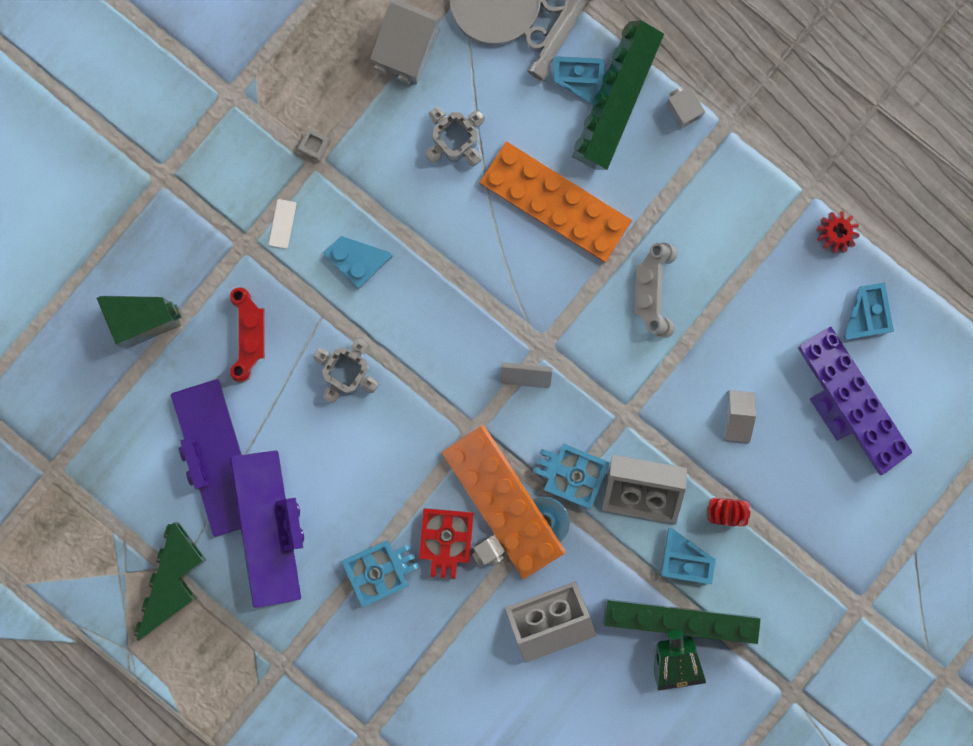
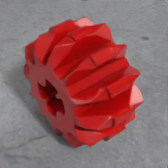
(831, 238)
(728, 512)

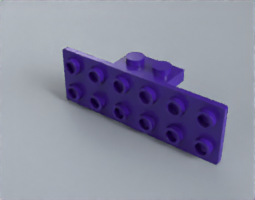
(850, 403)
(207, 450)
(267, 528)

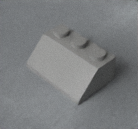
(644, 489)
(550, 622)

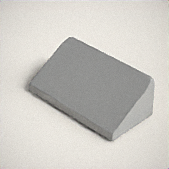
(526, 375)

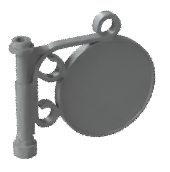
(509, 20)

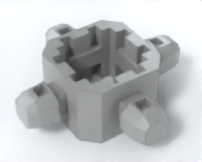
(438, 117)
(323, 357)

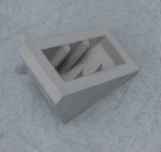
(740, 416)

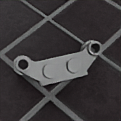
(649, 289)

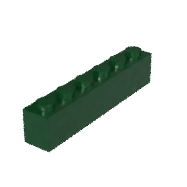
(617, 95)
(689, 621)

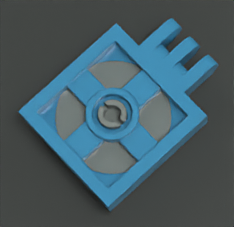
(573, 474)
(378, 571)

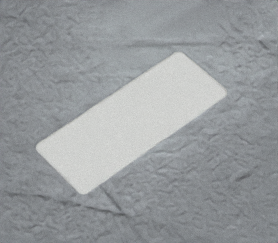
(282, 223)

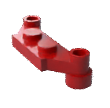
(250, 334)

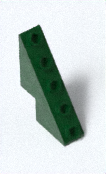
(169, 590)

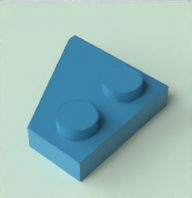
(579, 75)
(356, 259)
(869, 313)
(686, 560)

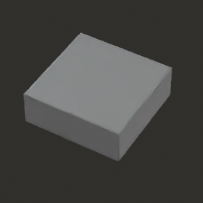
(314, 144)

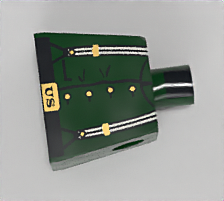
(677, 662)

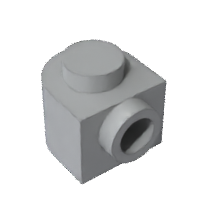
(488, 551)

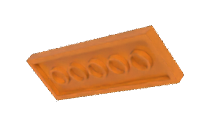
(555, 202)
(503, 502)

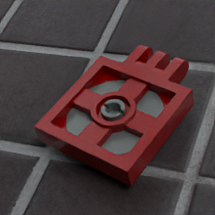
(446, 539)

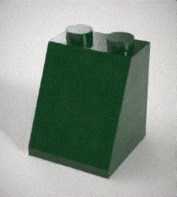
(138, 318)

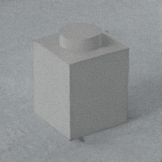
(685, 106)

